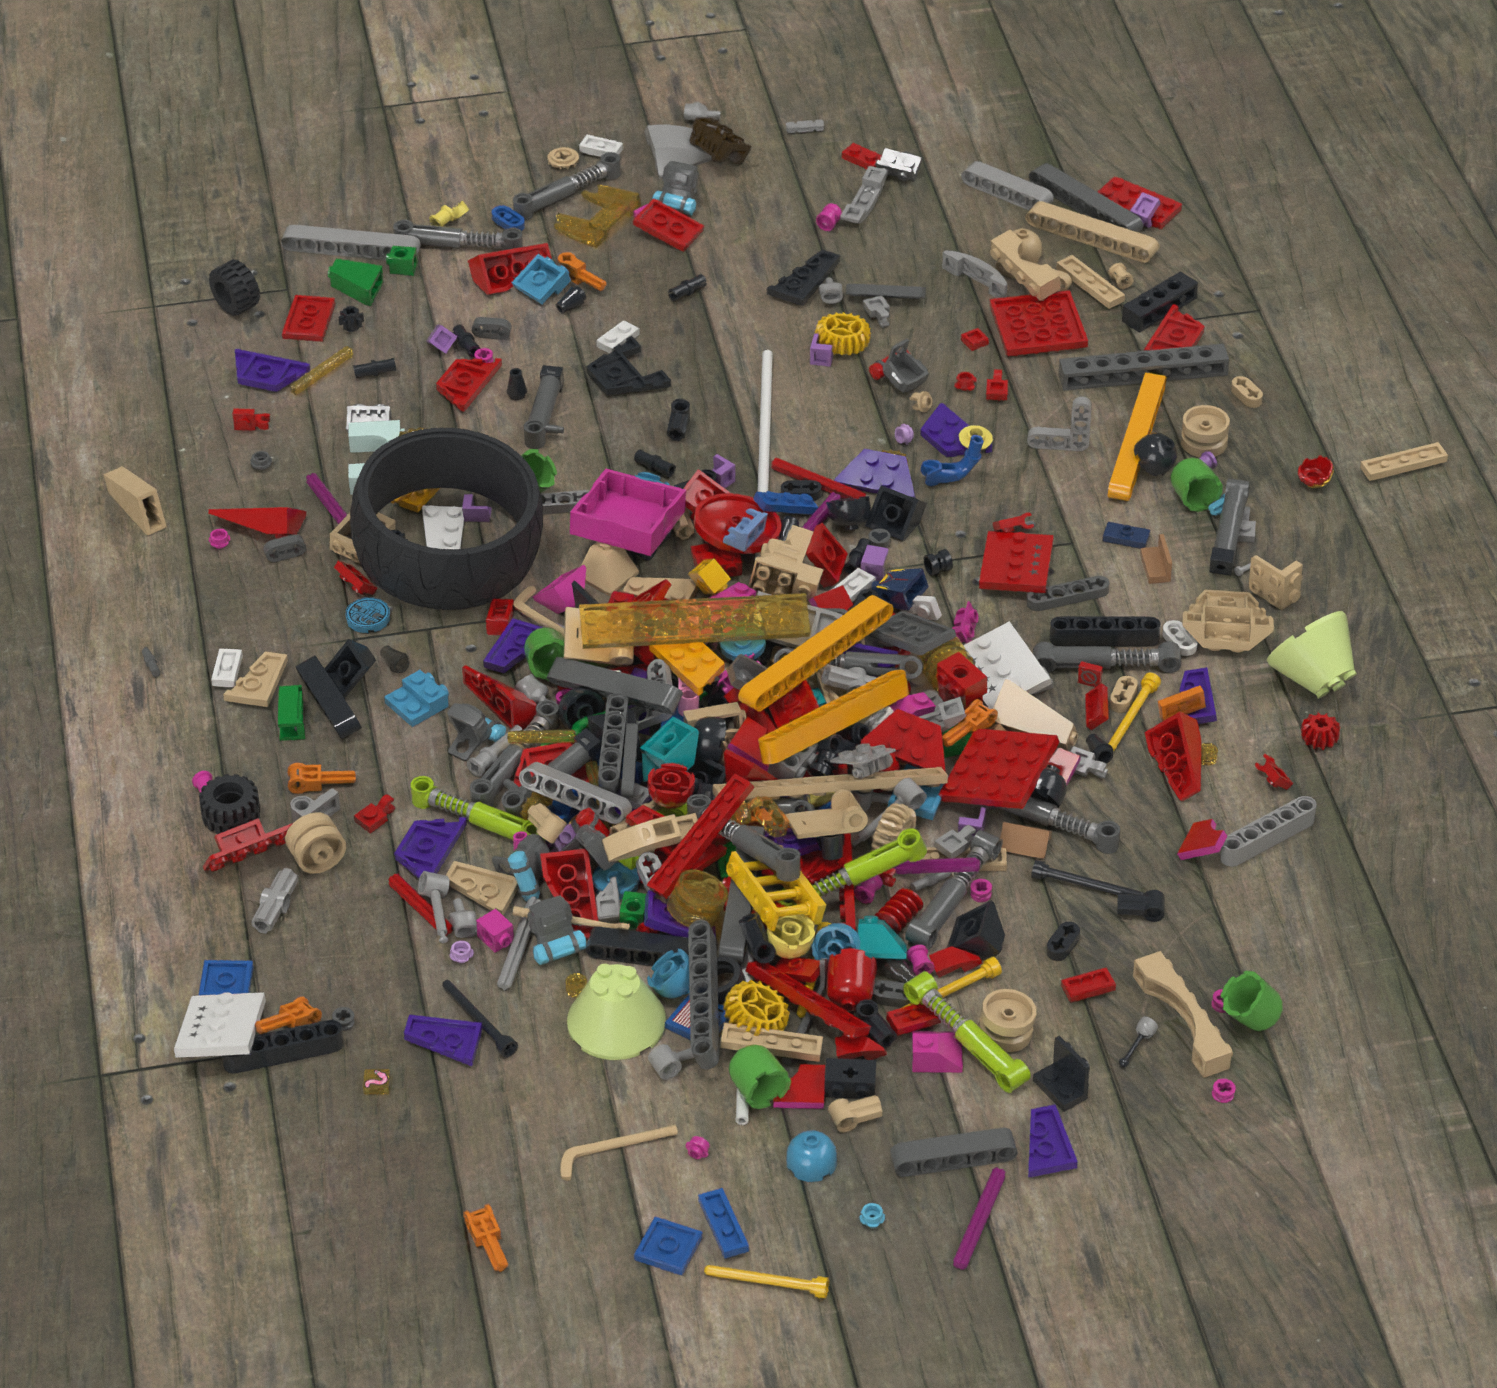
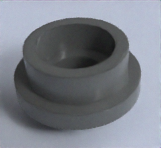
(261, 460)

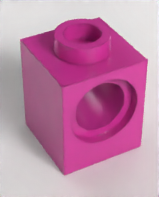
(495, 930)

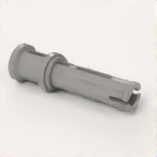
(489, 755)

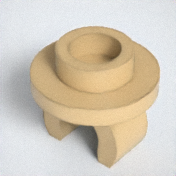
(923, 399)

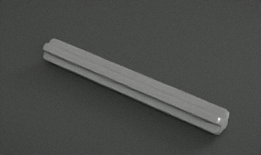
(516, 950)

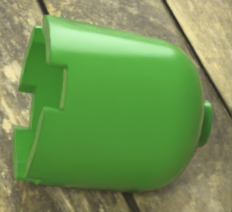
(542, 467)
(1196, 484)
(542, 649)
(1252, 1001)
(758, 1075)

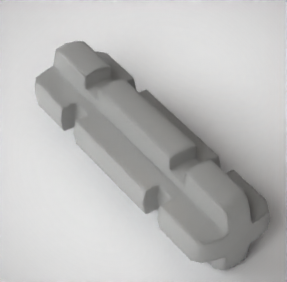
(805, 126)

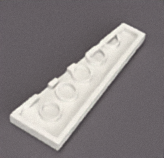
(443, 526)

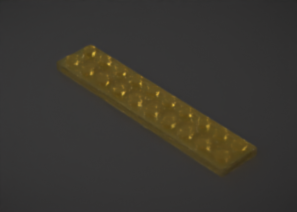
(694, 621)

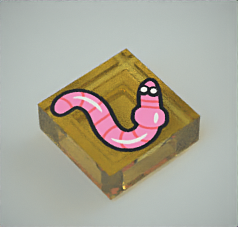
(376, 1081)

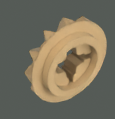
(569, 155)

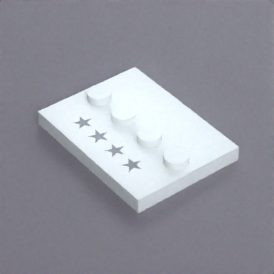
(1004, 656)
(220, 1025)

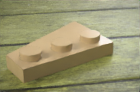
(679, 589)
(260, 682)
(483, 886)

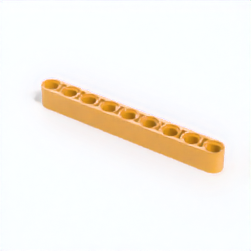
(1140, 424)
(815, 653)
(833, 717)

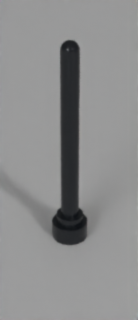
(1043, 870)
(504, 1044)

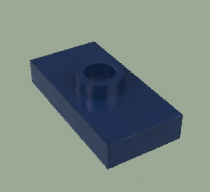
(1126, 535)

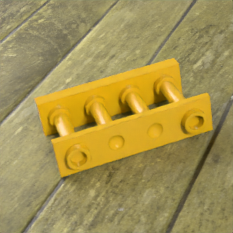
(799, 890)

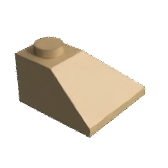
(608, 567)

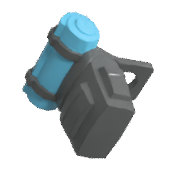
(679, 187)
(472, 726)
(525, 865)
(553, 929)

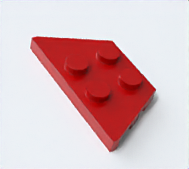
(1176, 331)
(466, 380)
(913, 738)
(545, 755)
(814, 866)

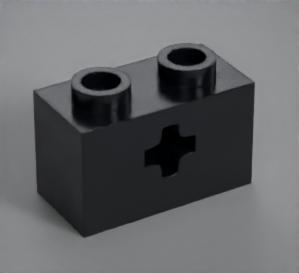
(850, 1078)

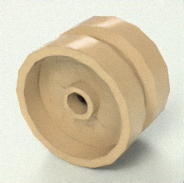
(1205, 430)
(315, 843)
(1008, 1018)

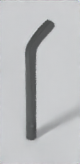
(808, 1018)

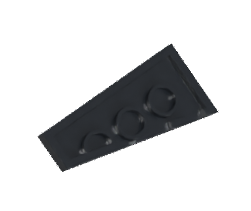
(805, 279)

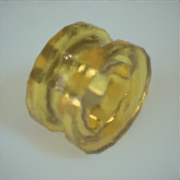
(1208, 754)
(570, 982)

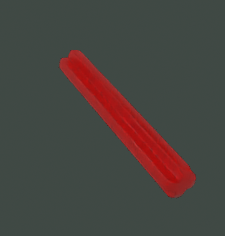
(422, 906)

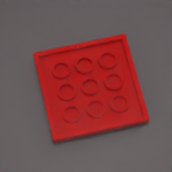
(1037, 325)
(999, 768)

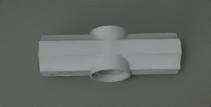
(845, 678)
(275, 900)

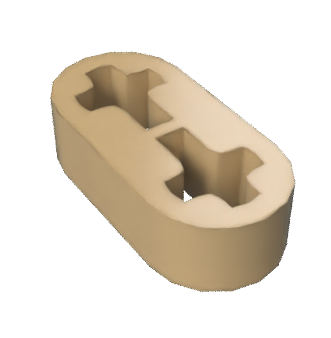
(1250, 395)
(1120, 693)

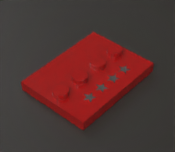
(1016, 562)

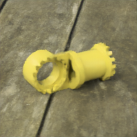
(448, 214)

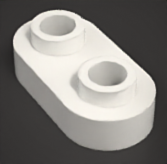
(1175, 632)

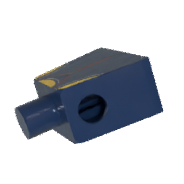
(901, 587)

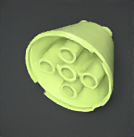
(1319, 656)
(616, 1014)

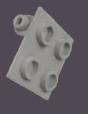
(866, 759)

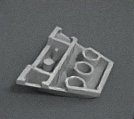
(673, 144)

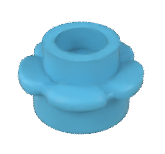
(872, 1215)

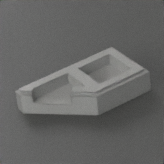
(608, 902)

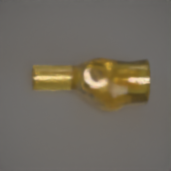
(743, 813)

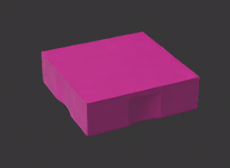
(627, 512)

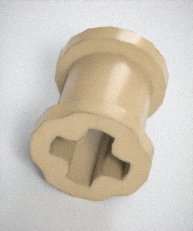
(1121, 276)

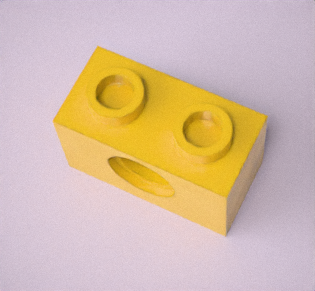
(709, 577)

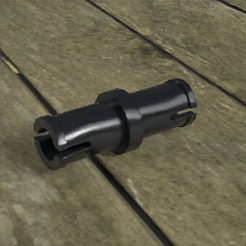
(687, 287)
(466, 339)
(374, 368)
(654, 463)
(856, 555)

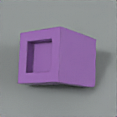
(441, 338)
(820, 353)
(724, 471)
(475, 513)
(874, 561)
(977, 824)

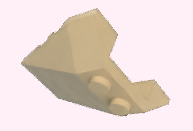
(1227, 621)

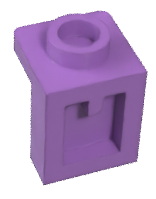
(1145, 208)
(563, 839)

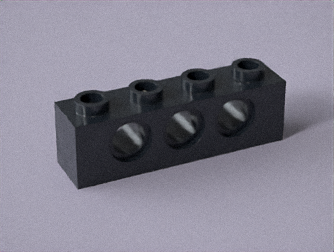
(1156, 302)

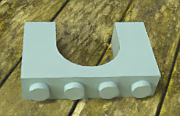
(368, 438)

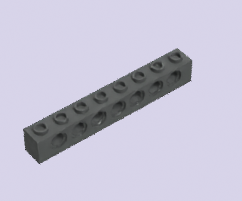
(1131, 366)

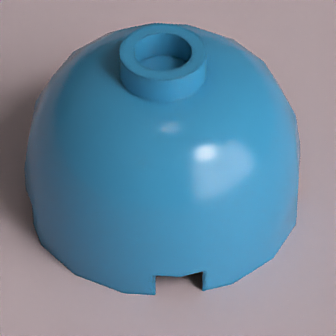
(833, 939)
(671, 975)
(811, 1156)

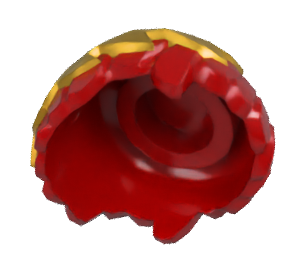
(1316, 471)

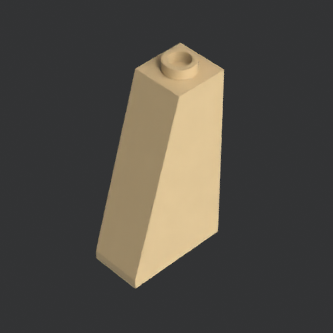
(136, 499)
(1024, 713)

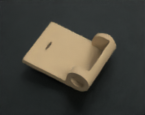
(573, 645)
(843, 817)

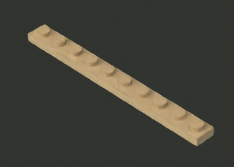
(824, 784)

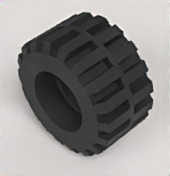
(234, 287)
(228, 802)

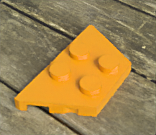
(691, 663)

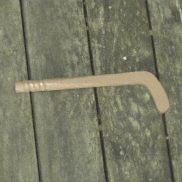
(520, 606)
(522, 912)
(579, 1151)

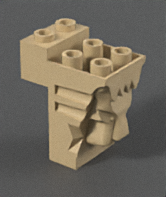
(783, 566)

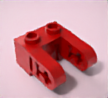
(960, 679)

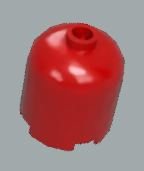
(850, 978)

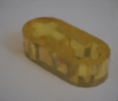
(773, 815)

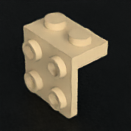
(1275, 585)

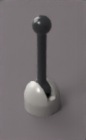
(1145, 1029)

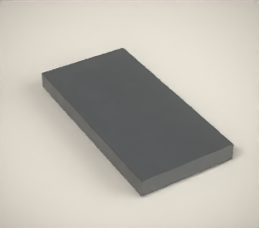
(913, 633)

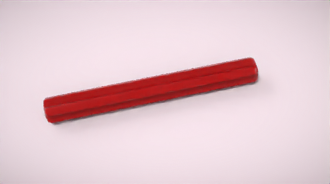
(803, 474)

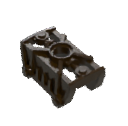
(718, 140)

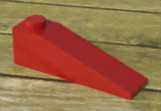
(498, 269)
(272, 521)
(504, 701)
(1178, 752)
(570, 877)

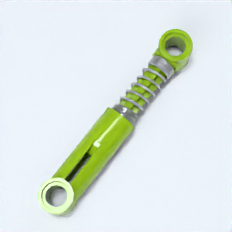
(425, 795)
(907, 847)
(1008, 1072)

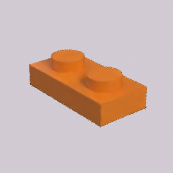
(1184, 702)

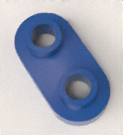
(507, 218)

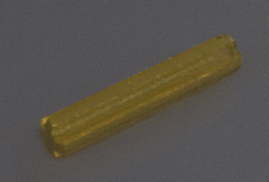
(541, 736)

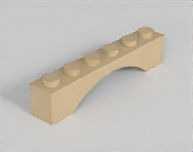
(1159, 979)

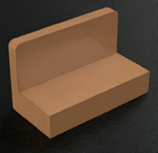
(1157, 562)
(1025, 840)

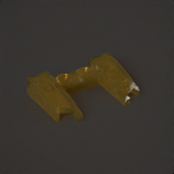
(594, 231)

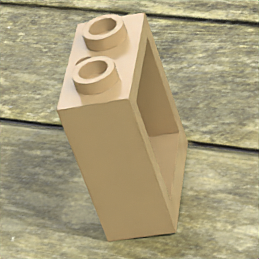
(344, 546)
(722, 711)

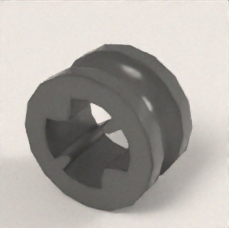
(344, 1012)

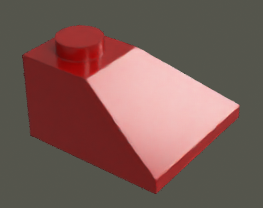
(744, 768)

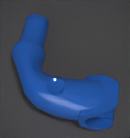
(951, 472)

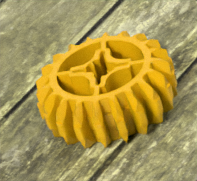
(844, 332)
(756, 1007)

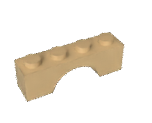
(1038, 279)

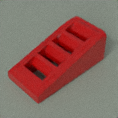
(499, 618)

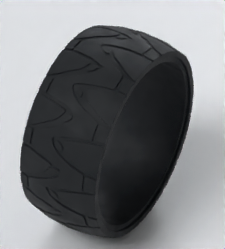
(446, 460)

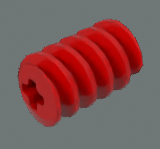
(900, 909)

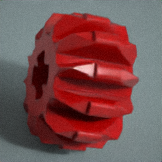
(1320, 731)

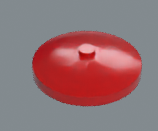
(726, 510)

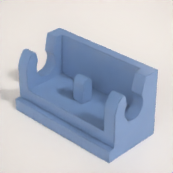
(746, 531)

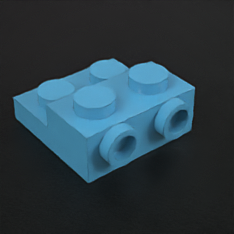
(541, 279)
(418, 698)

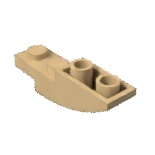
(647, 836)

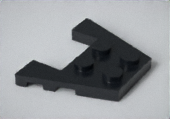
(618, 376)

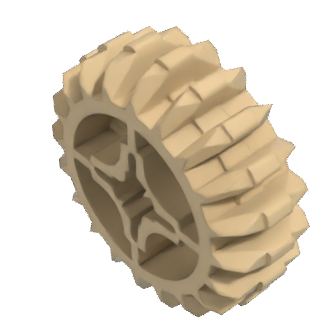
(893, 822)

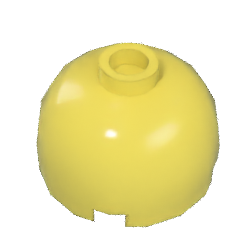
(792, 936)

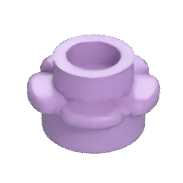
(904, 434)
(461, 951)

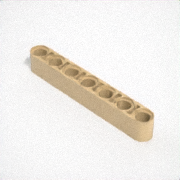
(1092, 232)

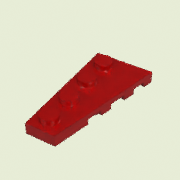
(709, 856)

